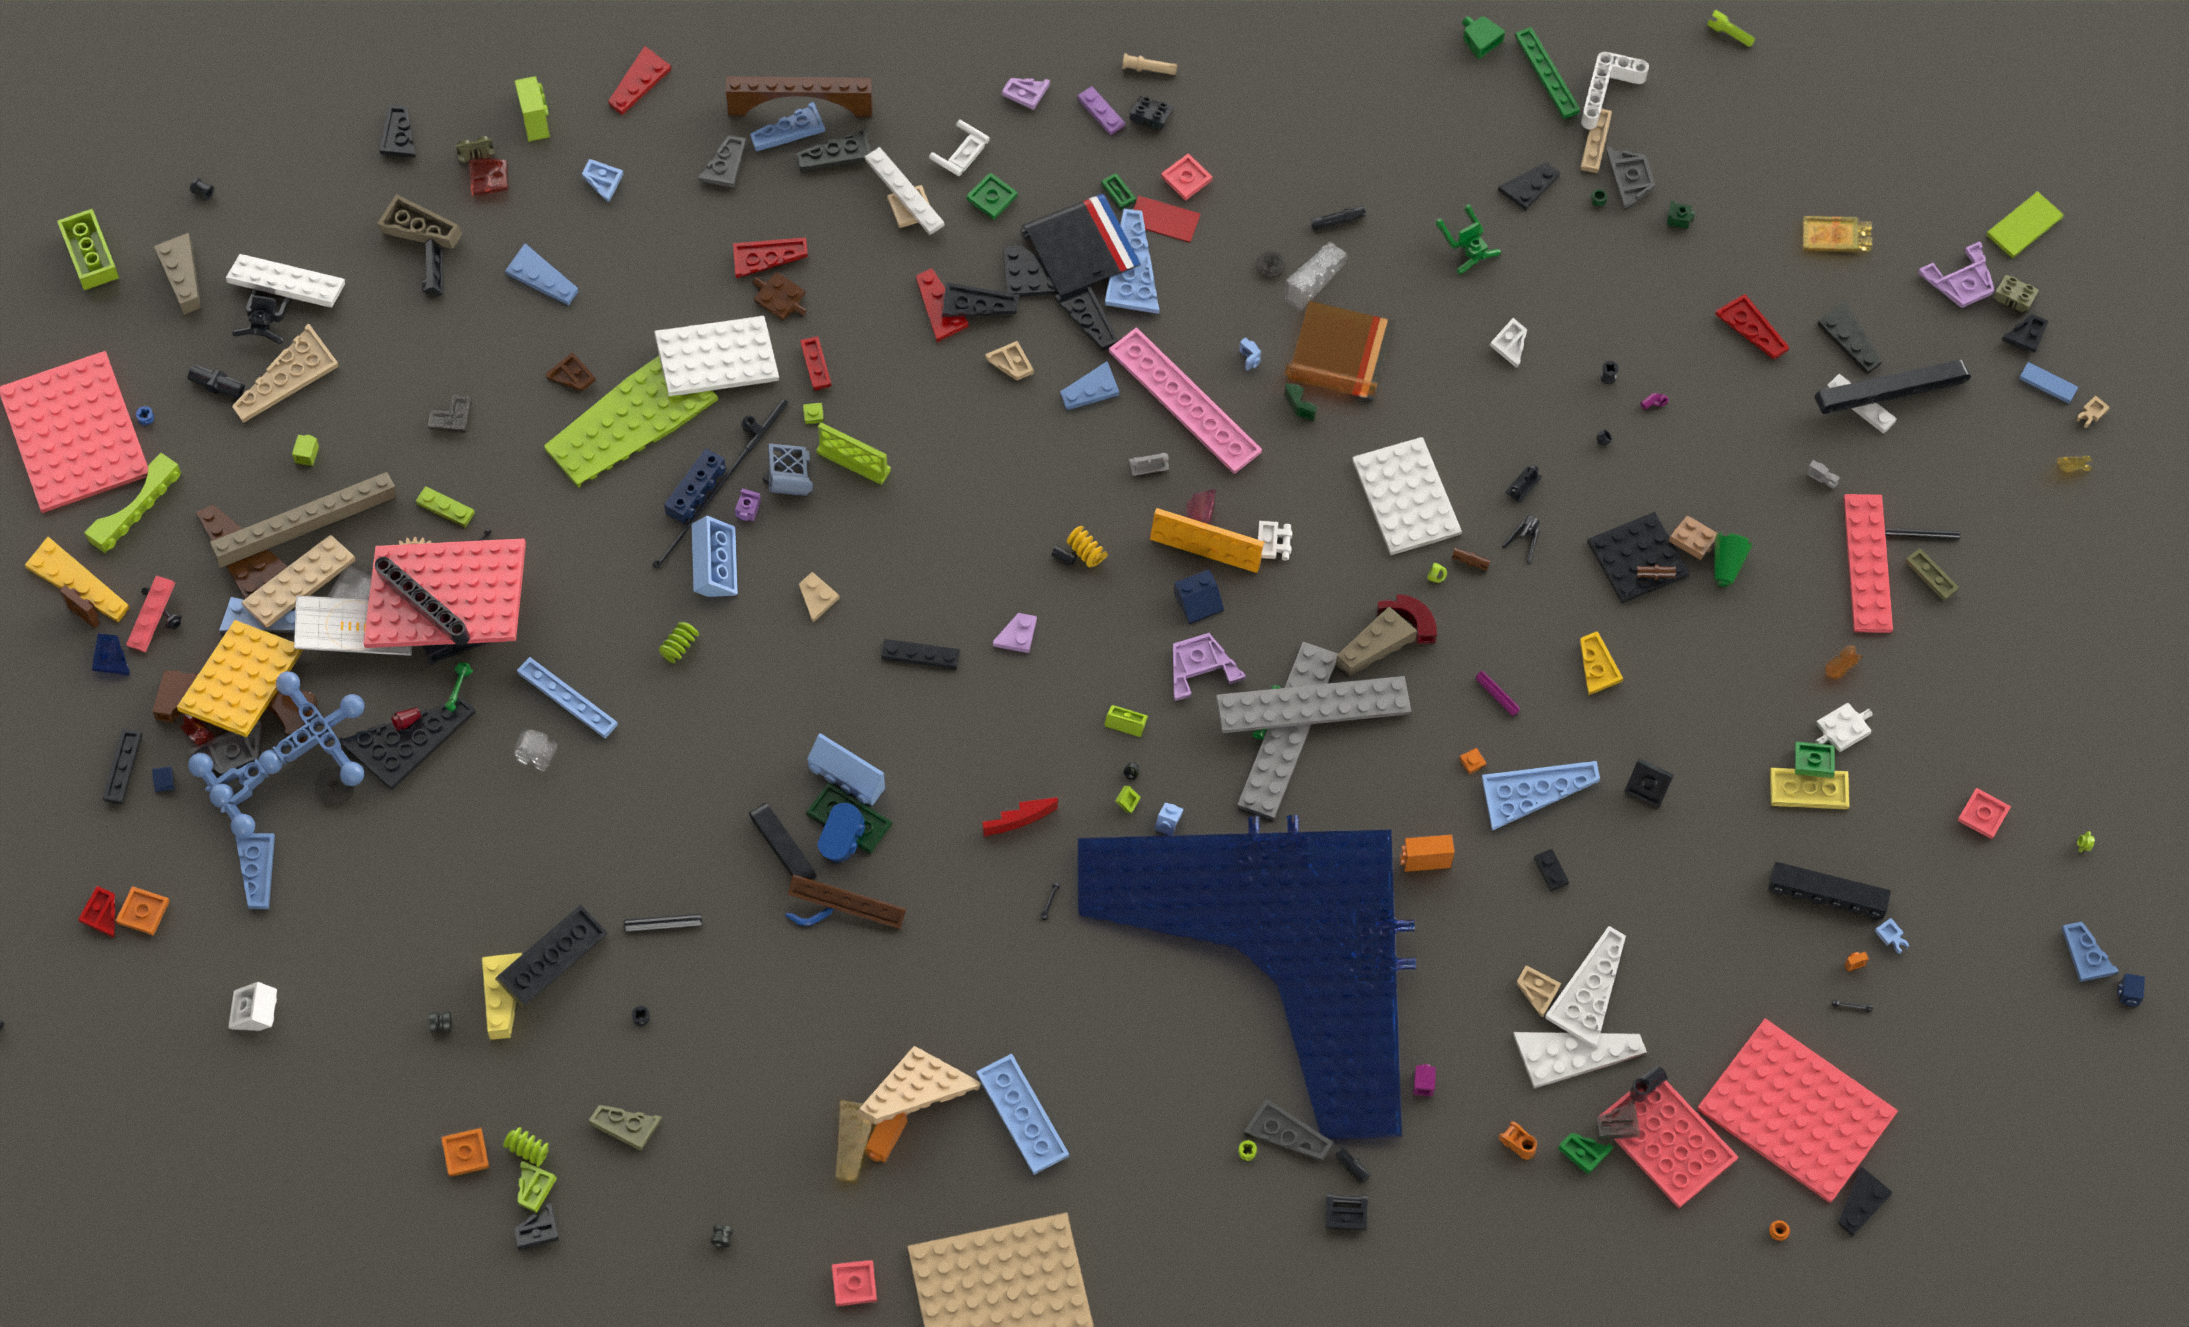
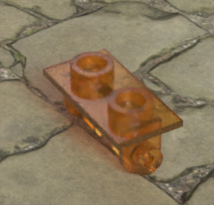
(1837, 668)

